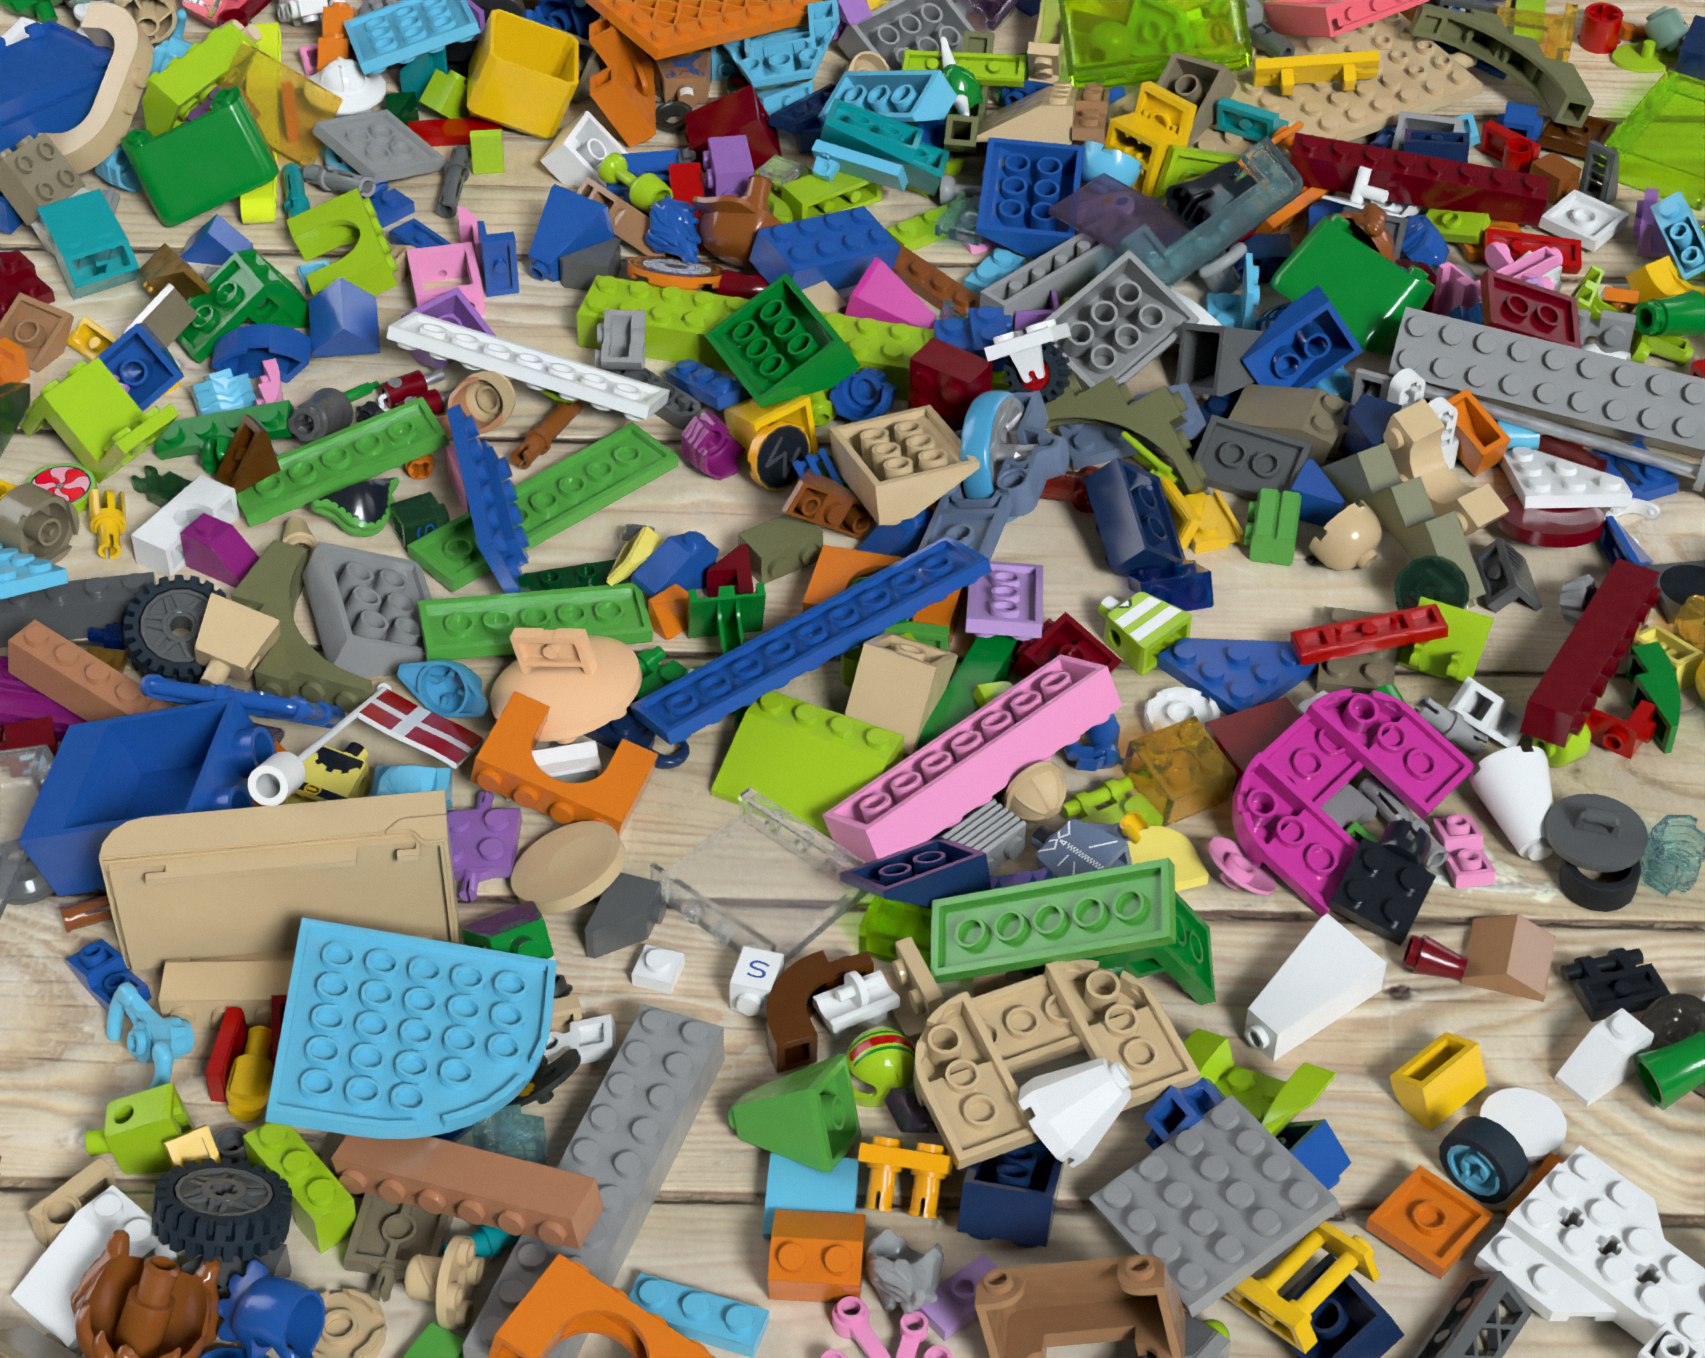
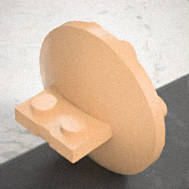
(574, 673)

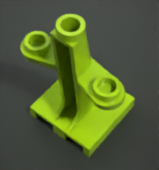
(1666, 346)

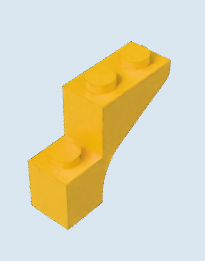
(1659, 281)

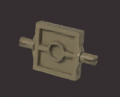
(389, 1237)

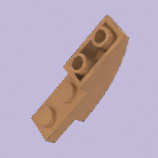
(1091, 114)
(625, 219)

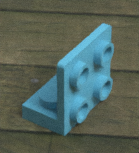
(1238, 310)

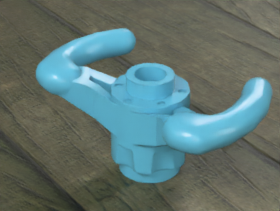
(173, 47)
(152, 1036)

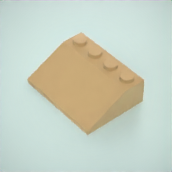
(1037, 117)
(899, 462)

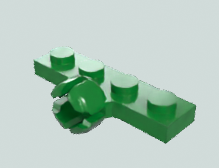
(214, 432)

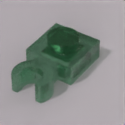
(159, 488)

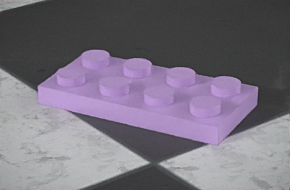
(1007, 602)

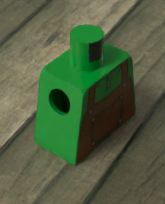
(513, 931)

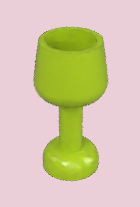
(643, 190)

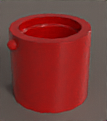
(1601, 28)

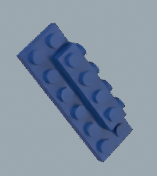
(490, 501)

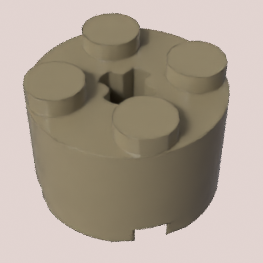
(37, 522)

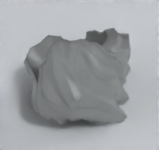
(901, 1272)

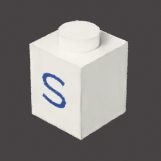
(753, 980)

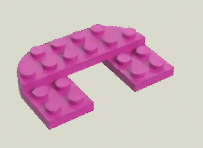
(1337, 737)

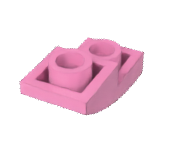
(270, 384)
(1466, 860)

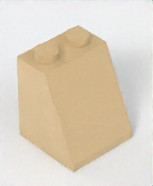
(899, 685)

